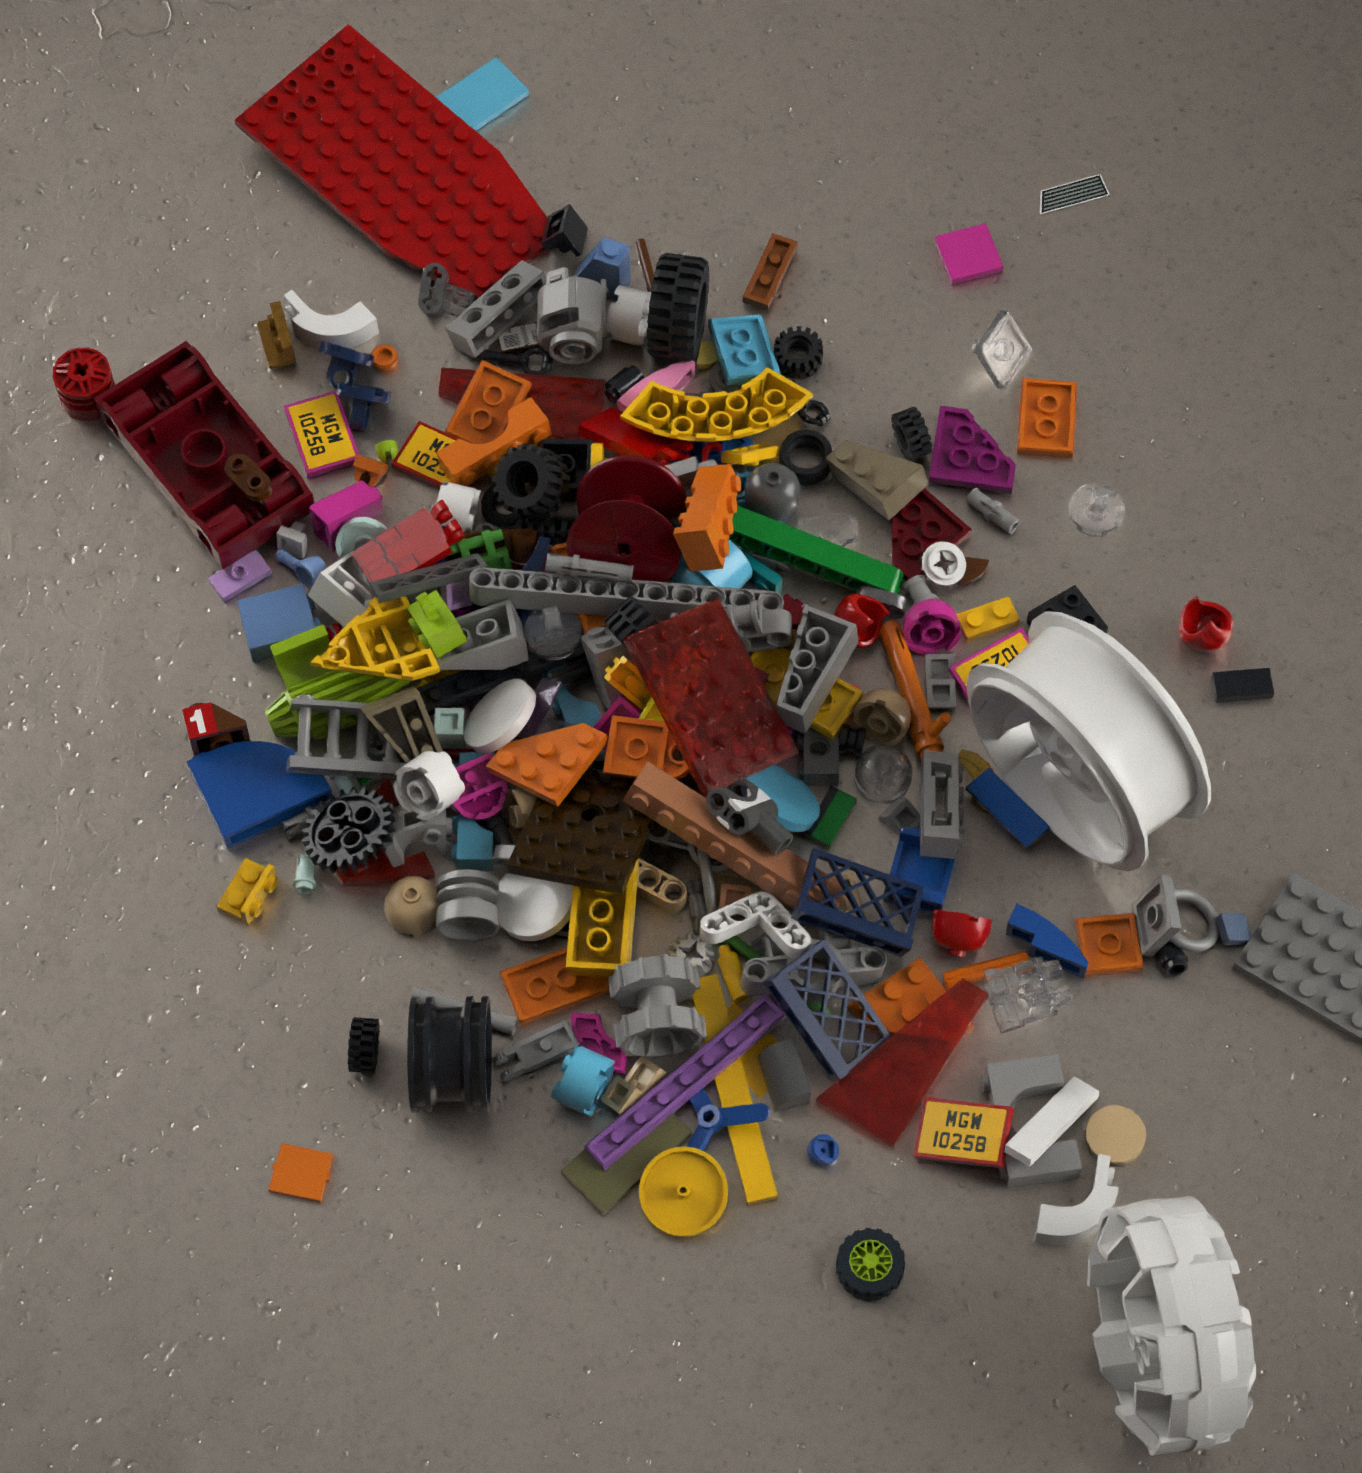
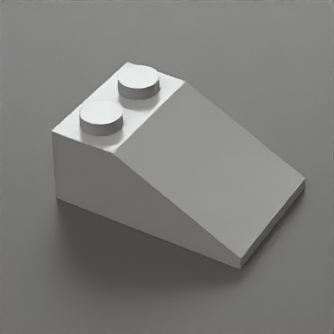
(493, 640)

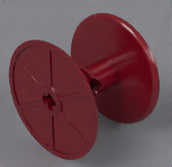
(627, 515)

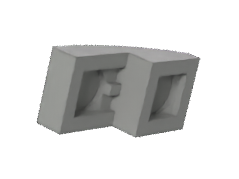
(939, 682)

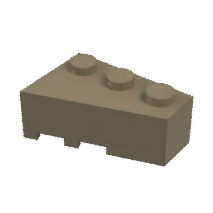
(877, 477)

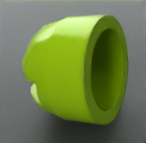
(386, 449)

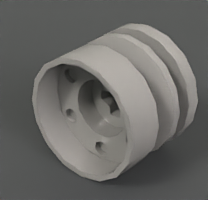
(467, 905)

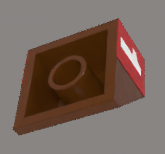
(213, 727)

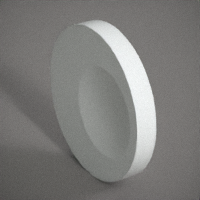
(499, 716)
(533, 907)

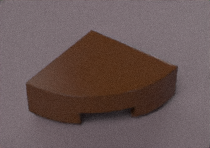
(974, 570)

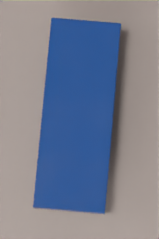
(1007, 808)

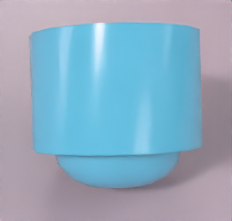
(733, 575)

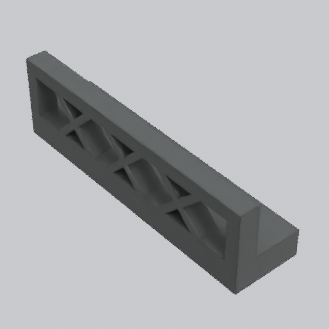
(425, 579)

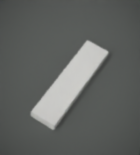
(1051, 1121)

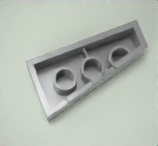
(815, 664)

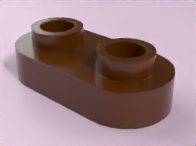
(246, 476)

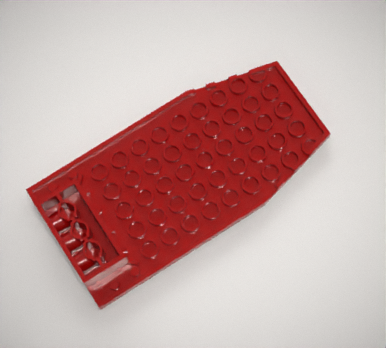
(398, 164)

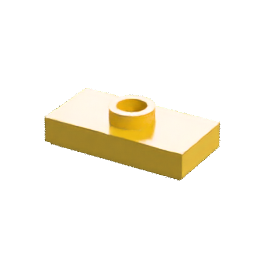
(750, 454)

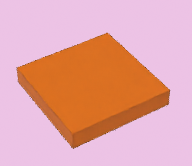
(1109, 944)

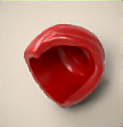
(865, 613)
(1205, 625)

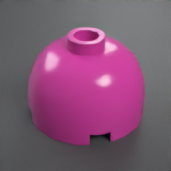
(931, 626)

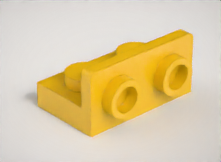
(247, 891)

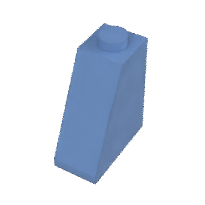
(607, 261)

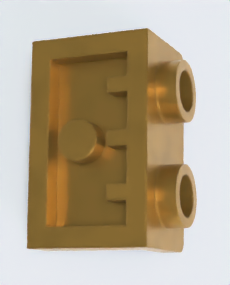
(276, 338)

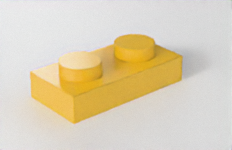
(988, 619)

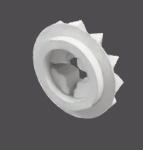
(949, 553)
(703, 950)

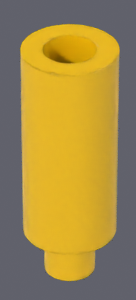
(731, 972)

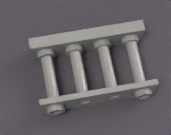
(331, 763)

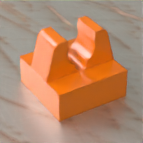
(375, 468)

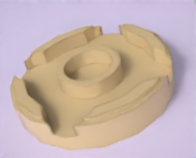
(1115, 1133)

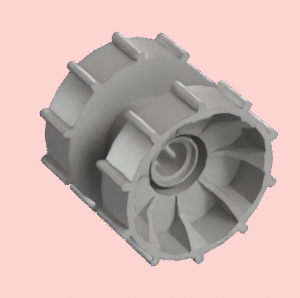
(655, 989)

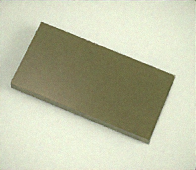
(608, 1187)

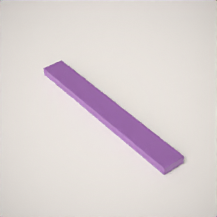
(684, 1082)

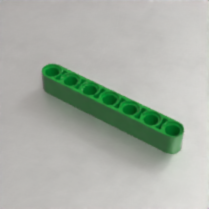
(811, 553)

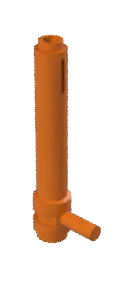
(923, 729)

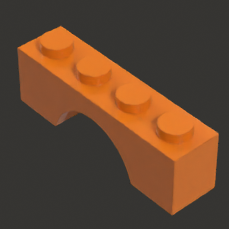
(468, 461)

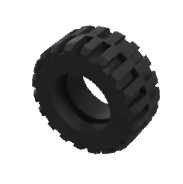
(678, 307)

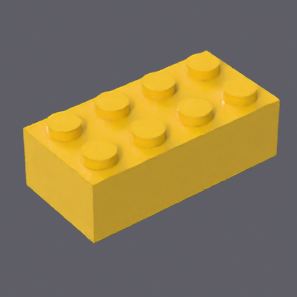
(601, 929)

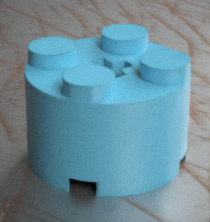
(583, 1080)

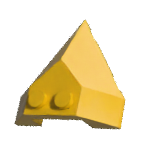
(380, 644)

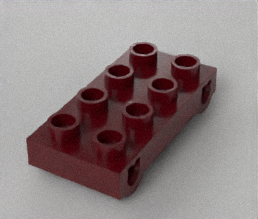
(182, 432)

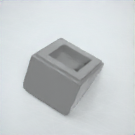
(900, 815)

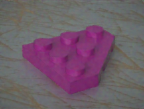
(968, 455)

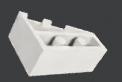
(342, 590)

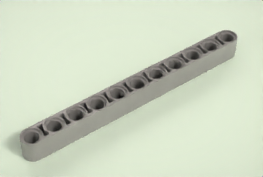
(602, 596)

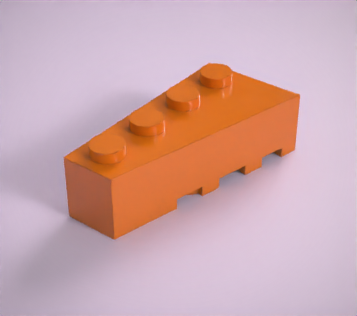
(708, 518)

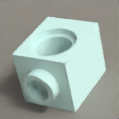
(449, 727)

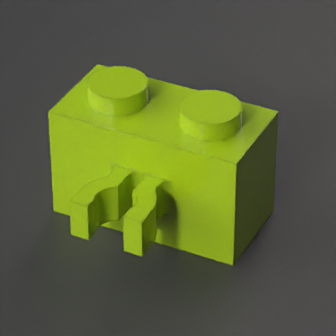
(435, 623)

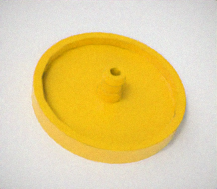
(683, 1191)

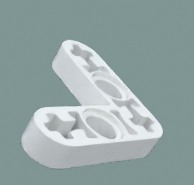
(763, 917)

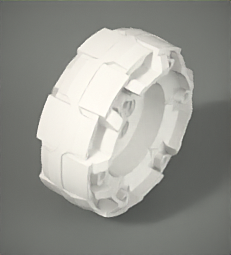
(1171, 1324)

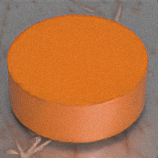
(385, 358)

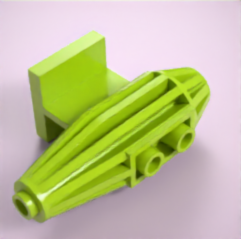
(300, 678)

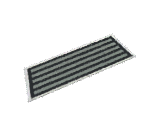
(1072, 193)

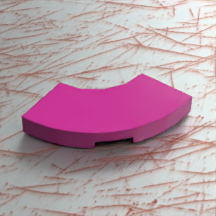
(591, 1035)

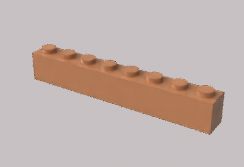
(687, 816)

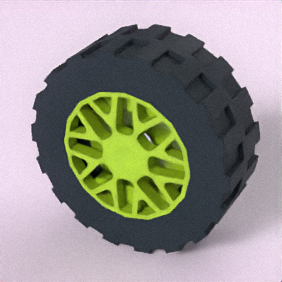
(870, 1264)

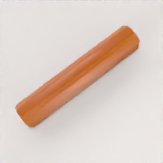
(975, 971)

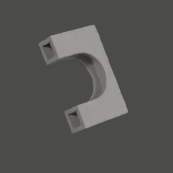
(1025, 1078)

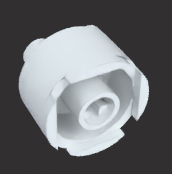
(629, 316)
(462, 503)
(428, 784)

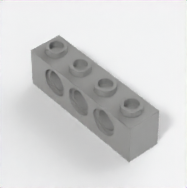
(496, 309)

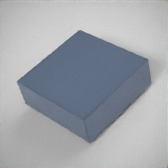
(1233, 928)

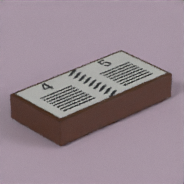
(519, 339)

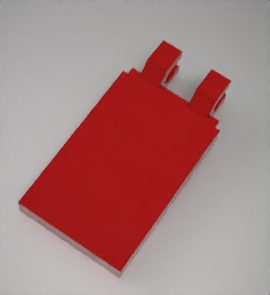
(630, 440)

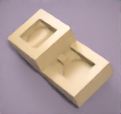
(638, 1082)

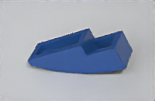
(1046, 940)

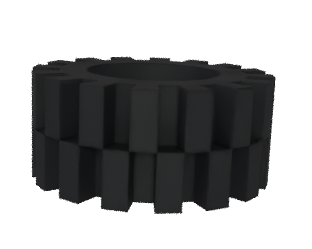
(798, 339)
(911, 433)
(363, 1045)

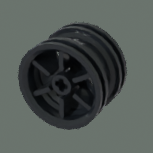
(449, 1054)

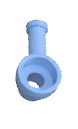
(306, 569)

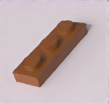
(770, 272)

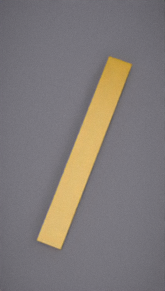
(732, 1092)

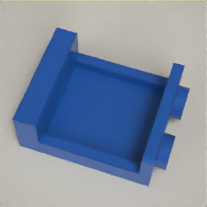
(929, 872)

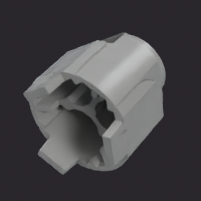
(571, 317)

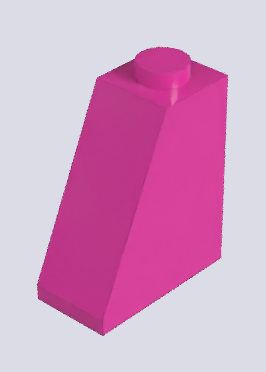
(333, 511)

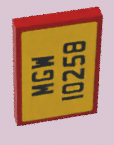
(419, 456)
(963, 1132)

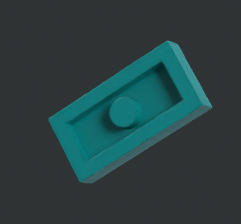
(762, 576)

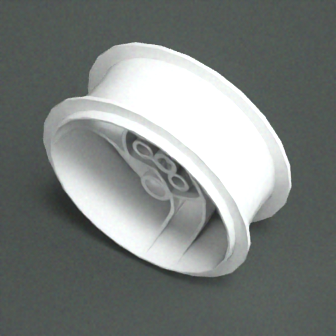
(1089, 740)

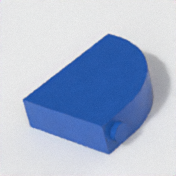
(250, 790)

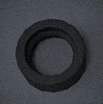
(811, 439)

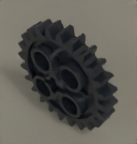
(348, 830)

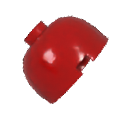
(959, 931)

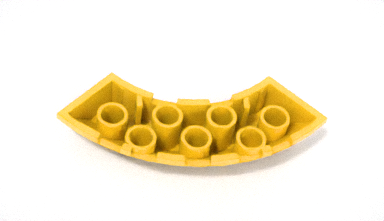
(717, 415)

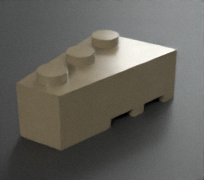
(404, 723)

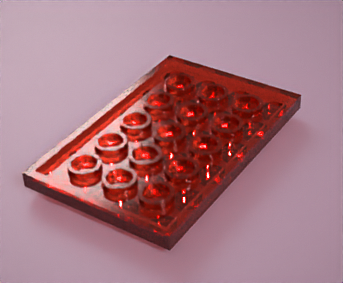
(710, 696)

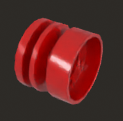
(80, 378)

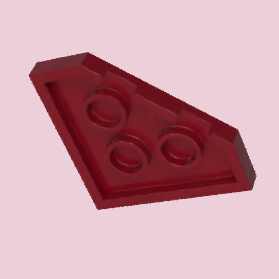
(919, 526)

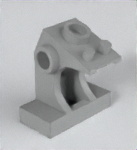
(414, 829)

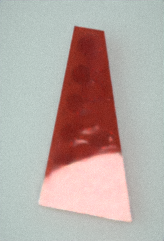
(562, 399)
(894, 1079)

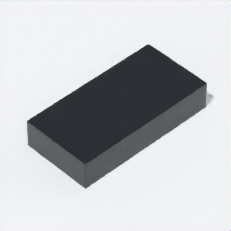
(1242, 685)

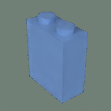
(275, 617)

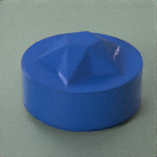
(822, 1150)

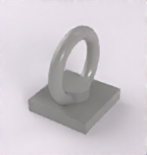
(1160, 921)

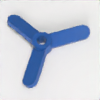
(722, 1117)

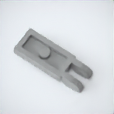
(537, 1050)

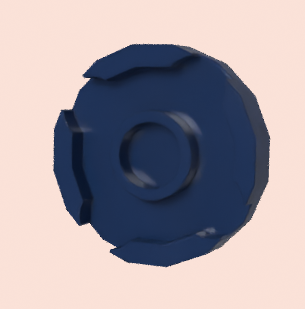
(344, 359)
(362, 402)

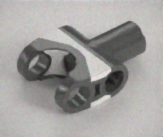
(750, 814)

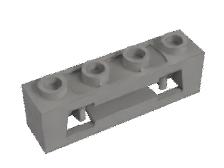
(945, 836)

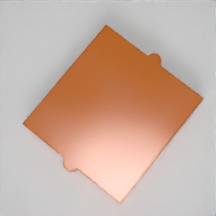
(301, 1172)

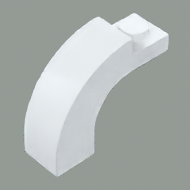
(343, 329)
(1076, 1223)

